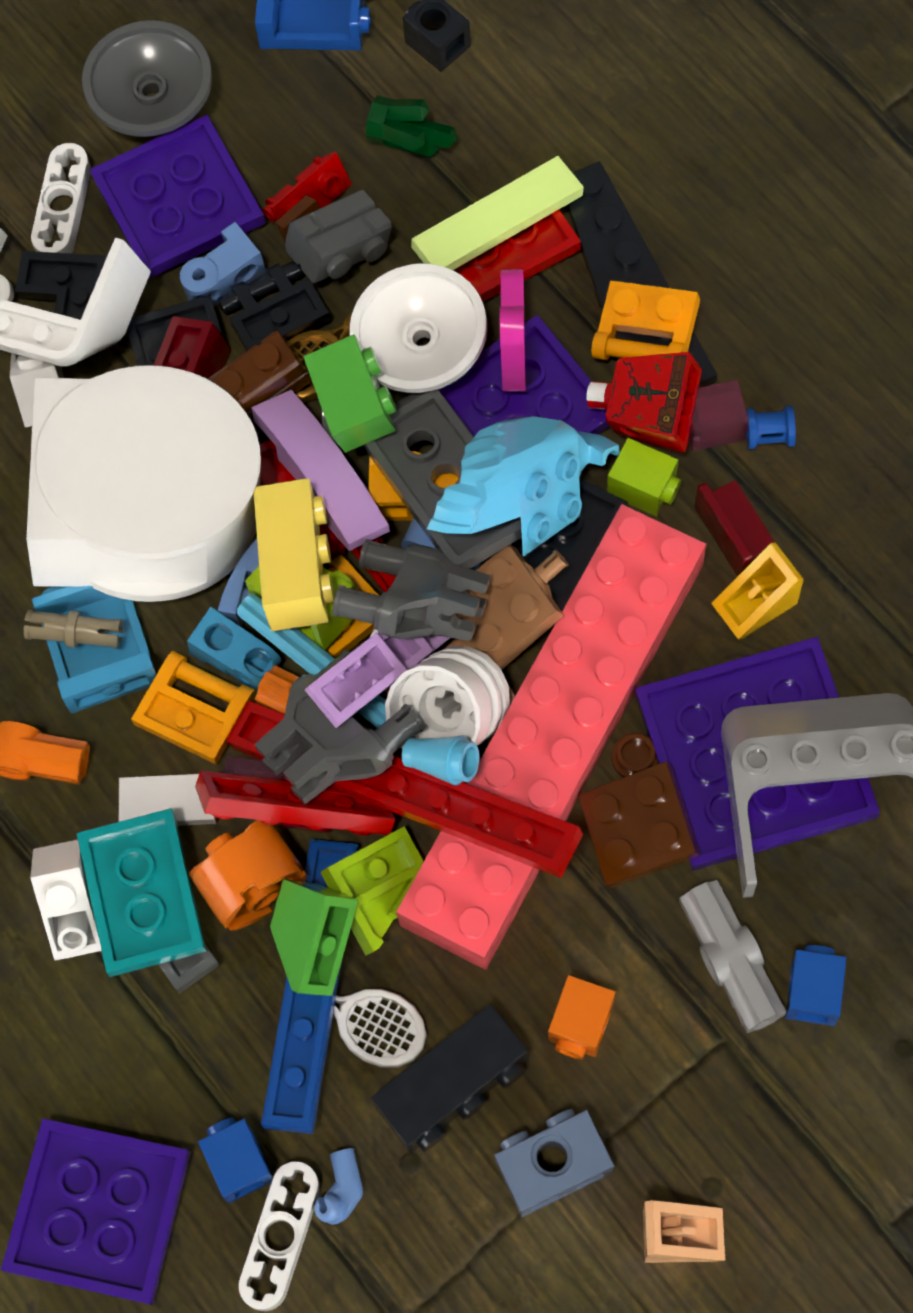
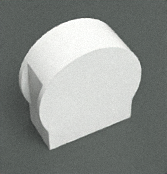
(139, 483)

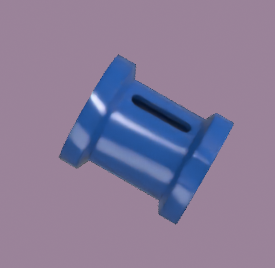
(771, 427)

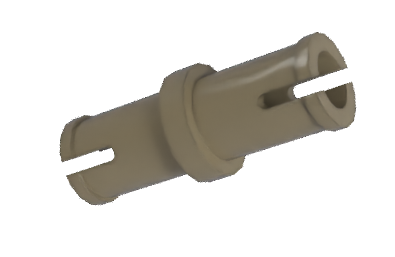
(73, 629)

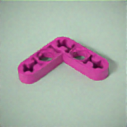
(512, 330)

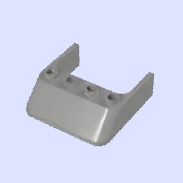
(810, 745)

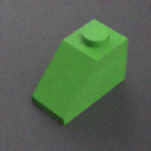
(311, 934)

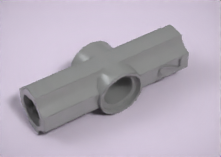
(732, 956)

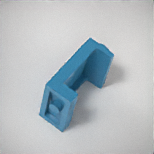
(92, 672)

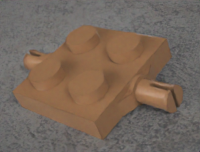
(516, 605)

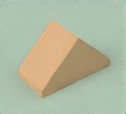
(682, 1232)

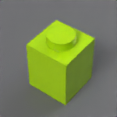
(644, 477)

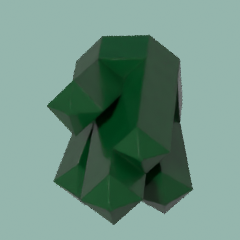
(406, 126)

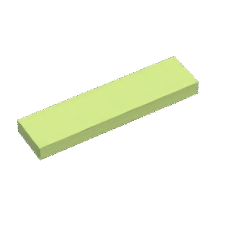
(498, 216)

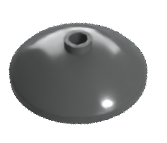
(143, 61)

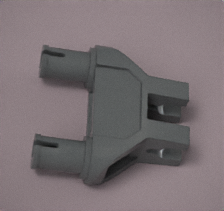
(422, 596)
(326, 754)

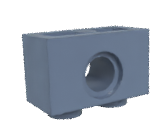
(536, 1188)

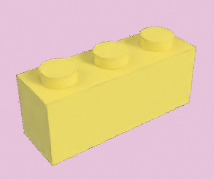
(292, 554)

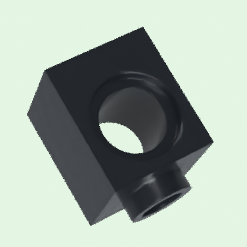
(441, 45)

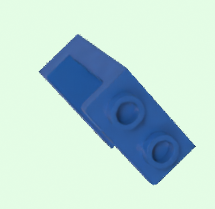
(312, 24)

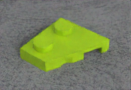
(379, 881)

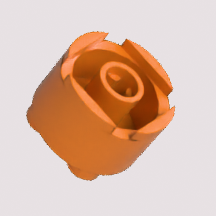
(245, 874)

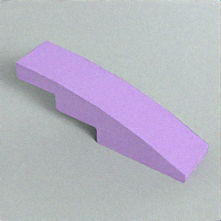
(311, 453)
(368, 673)

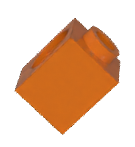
(580, 1018)

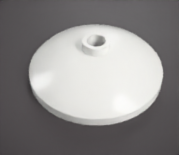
(414, 305)

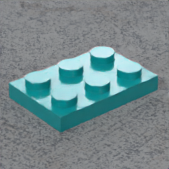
(140, 892)

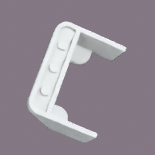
(67, 339)

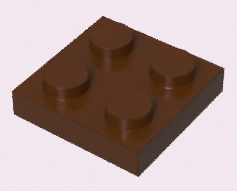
(639, 825)

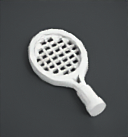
(362, 999)

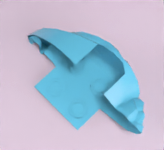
(521, 471)

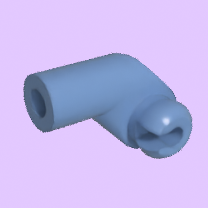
(344, 1192)

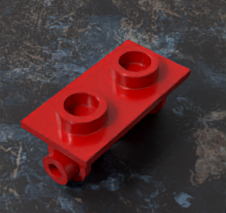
(321, 181)

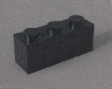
(451, 1080)

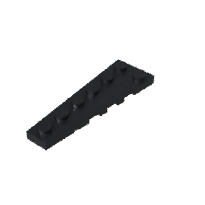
(618, 253)

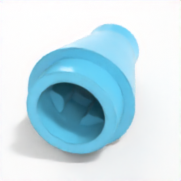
(445, 758)

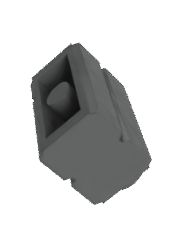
(338, 237)

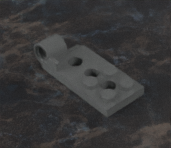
(412, 475)

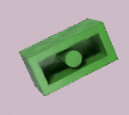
(350, 392)

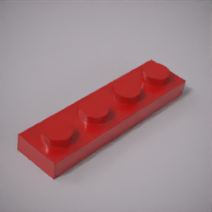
(275, 803)

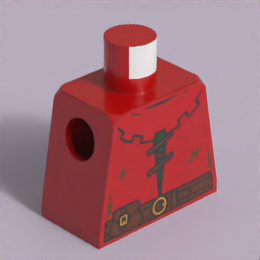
(650, 398)

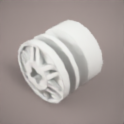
(430, 689)

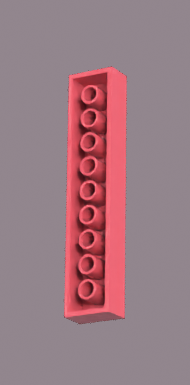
(558, 726)

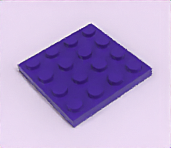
(685, 727)

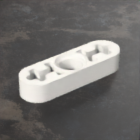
(54, 186)
(255, 1269)

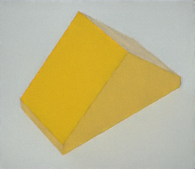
(760, 592)

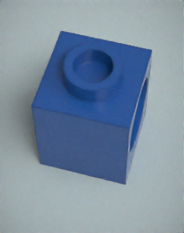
(816, 985)
(235, 1159)

